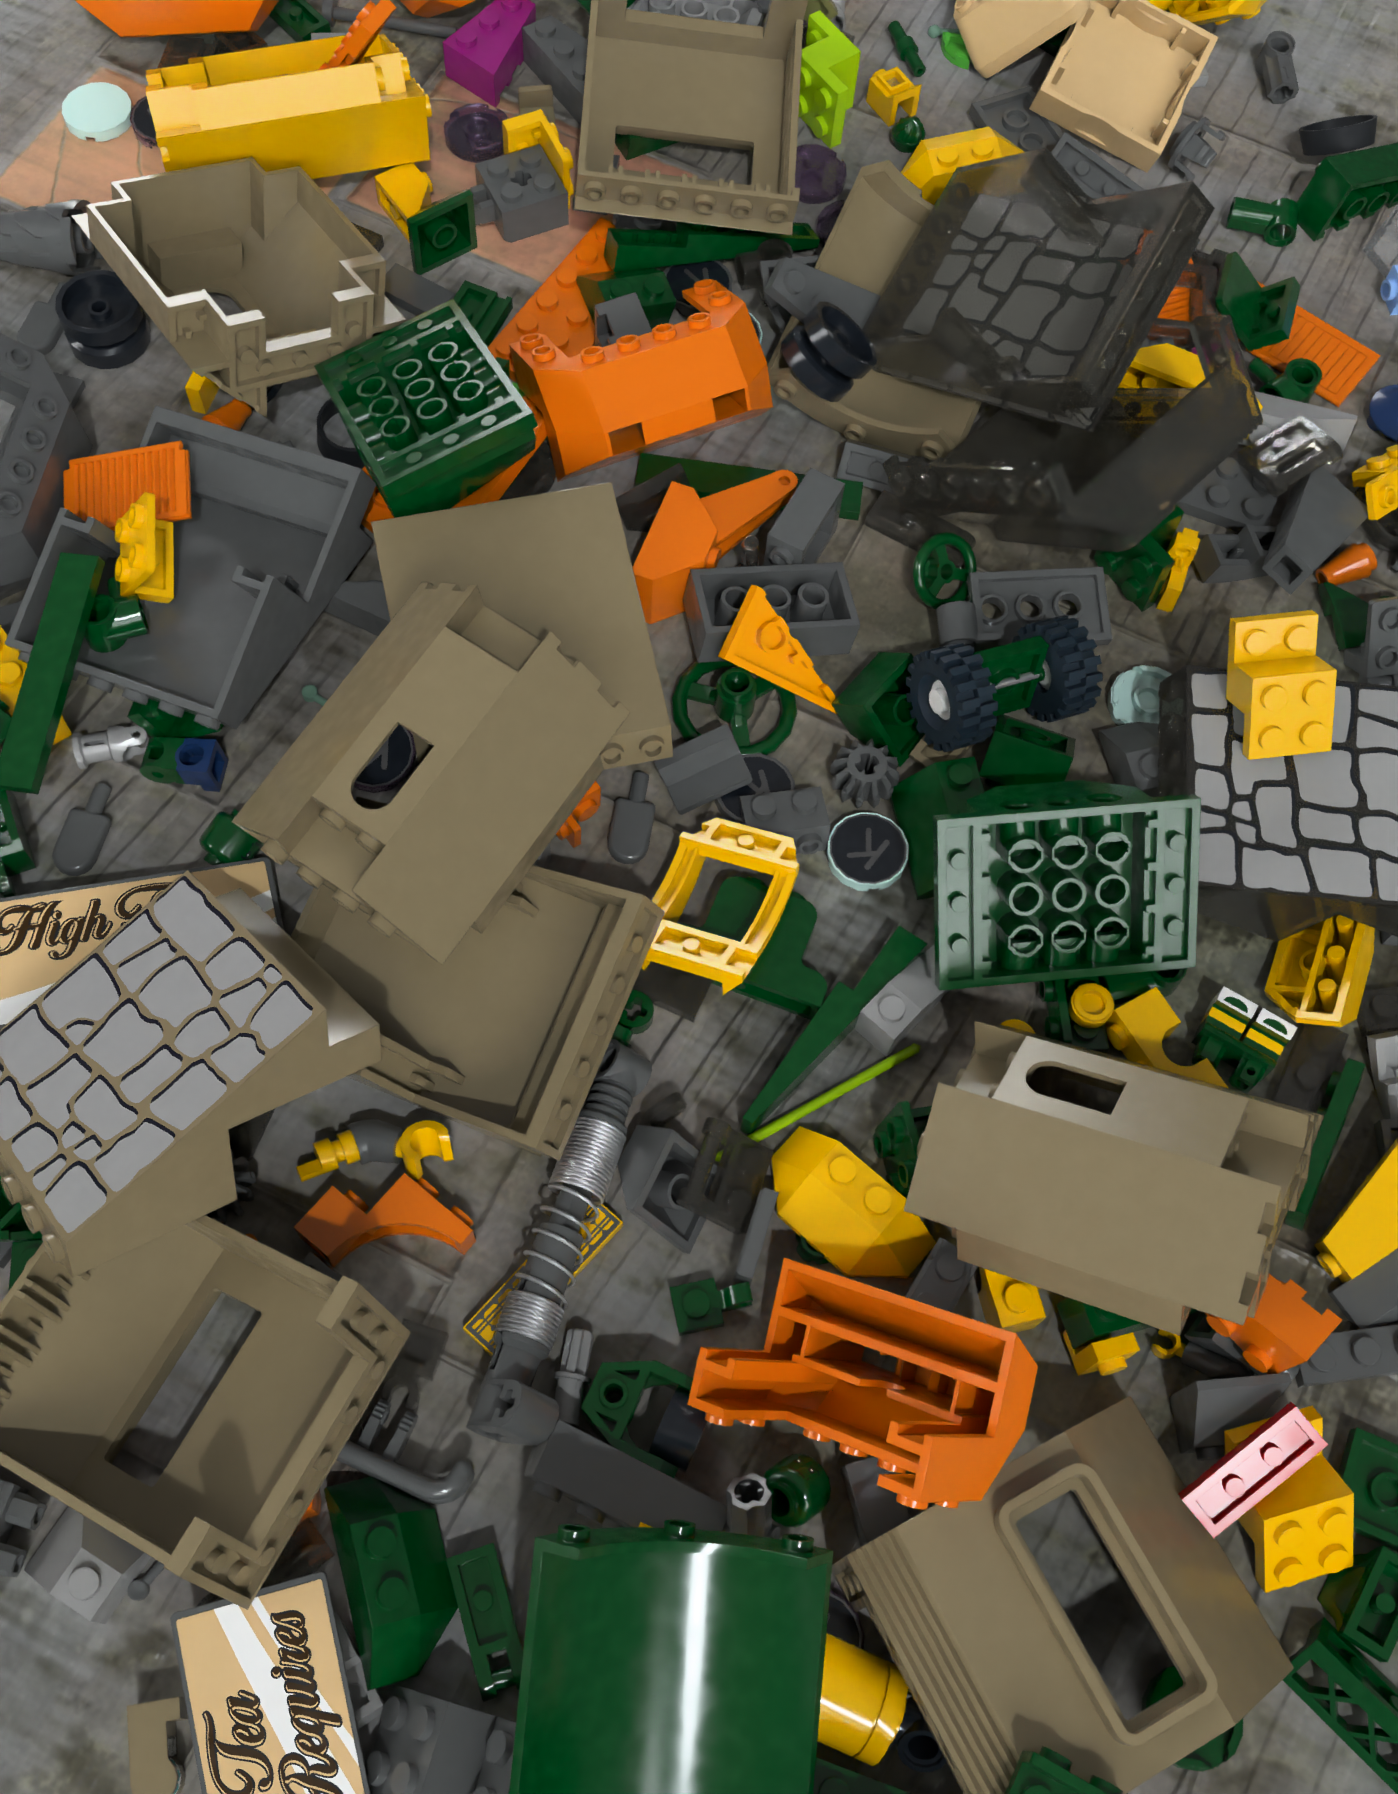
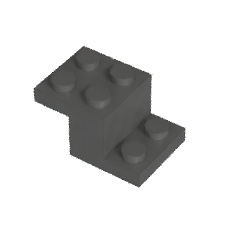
(439, 1748)

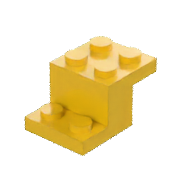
(1280, 684)
(1303, 1523)

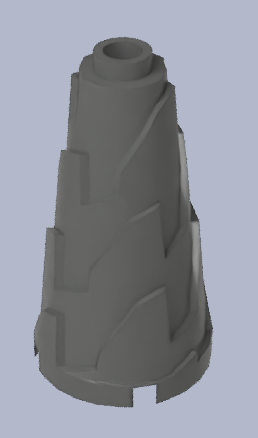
(48, 238)

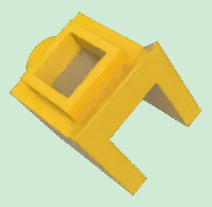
(888, 90)

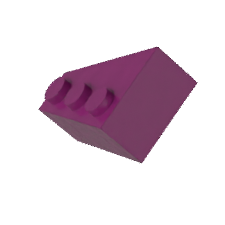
(489, 48)

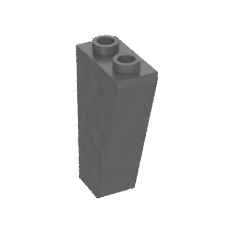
(1312, 526)

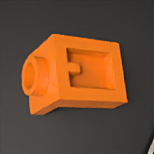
(584, 810)

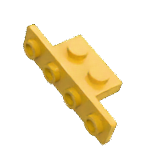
(1380, 483)

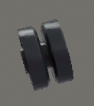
(102, 320)
(828, 352)

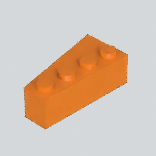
(1283, 1329)

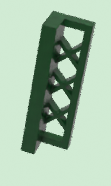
(1360, 1684)

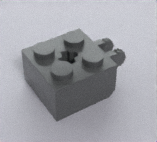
(520, 194)

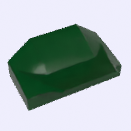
(1366, 1602)

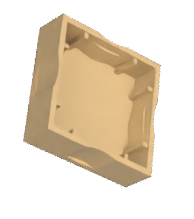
(1124, 77)

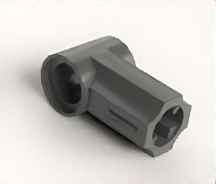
(1277, 67)
(750, 1507)

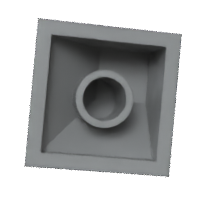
(86, 1566)

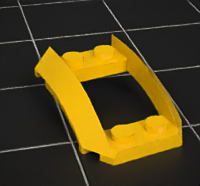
(705, 952)

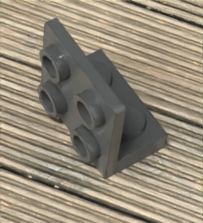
(1380, 650)

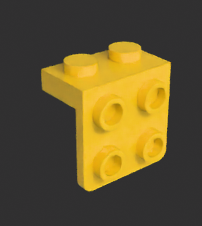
(535, 129)
(145, 553)

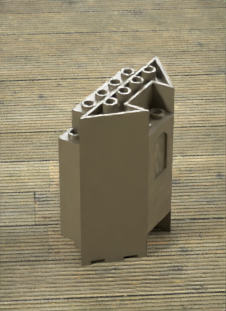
(267, 243)
(508, 764)
(1118, 1210)

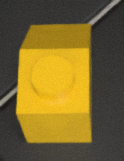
(403, 193)

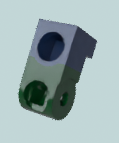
(185, 762)

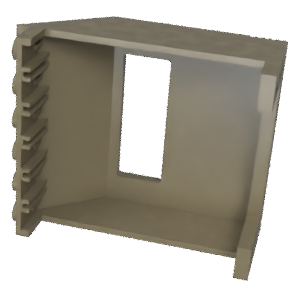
(698, 87)
(97, 1348)
(998, 1654)

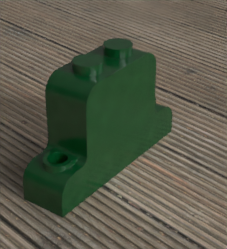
(778, 973)

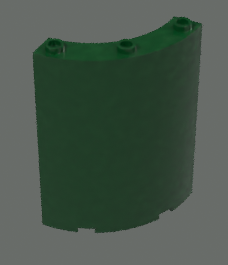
(671, 1662)

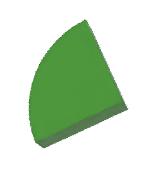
(955, 50)

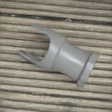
(113, 744)

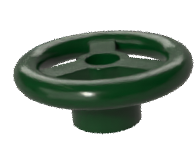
(937, 569)

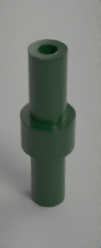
(906, 48)

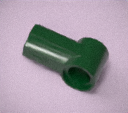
(1273, 220)
(1131, 985)

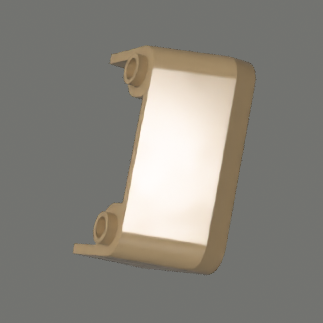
(1006, 30)

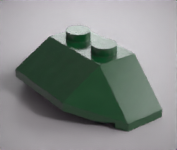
(391, 1576)

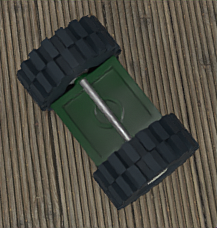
(963, 691)

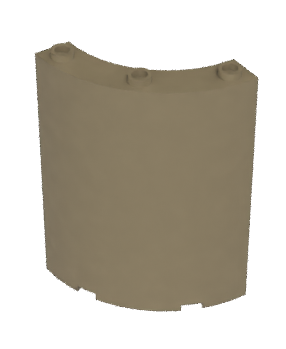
(866, 250)

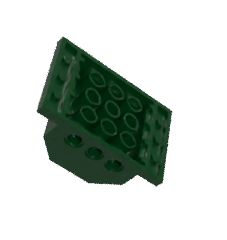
(429, 410)
(1064, 884)

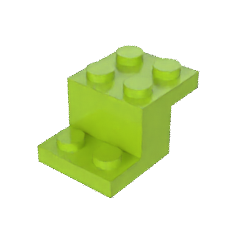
(827, 79)

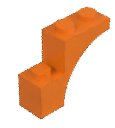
(409, 1207)

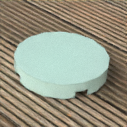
(97, 111)

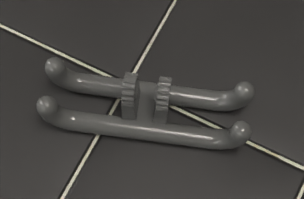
(386, 1467)

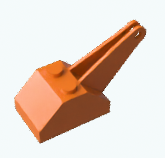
(699, 533)

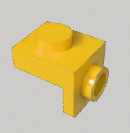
(1103, 1356)

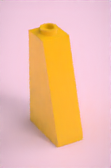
(1366, 1225)

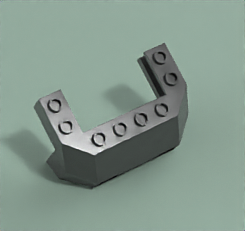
(32, 460)

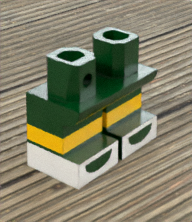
(1257, 1049)

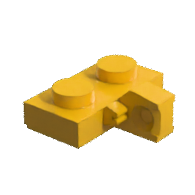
(1182, 550)

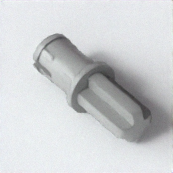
(573, 1374)

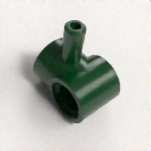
(1295, 383)
(114, 619)

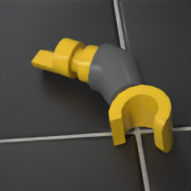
(380, 1142)

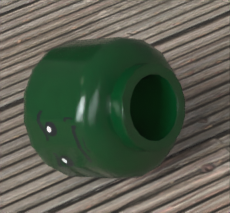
(227, 841)
(798, 1489)

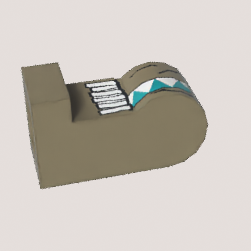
(154, 1746)

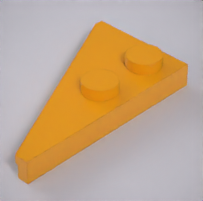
(765, 647)

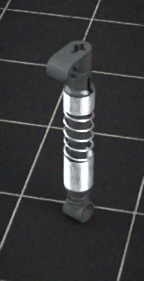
(532, 1314)

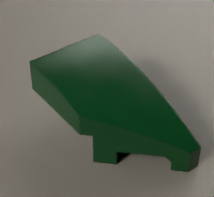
(1347, 614)

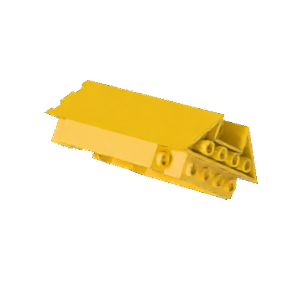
(309, 119)

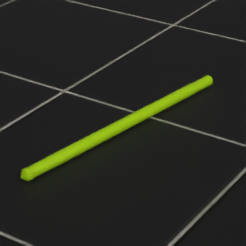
(831, 1094)

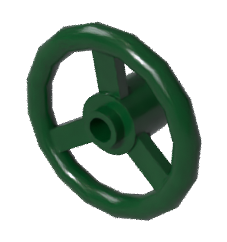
(733, 703)

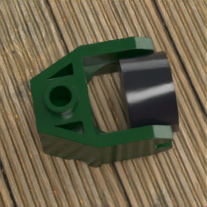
(678, 1430)

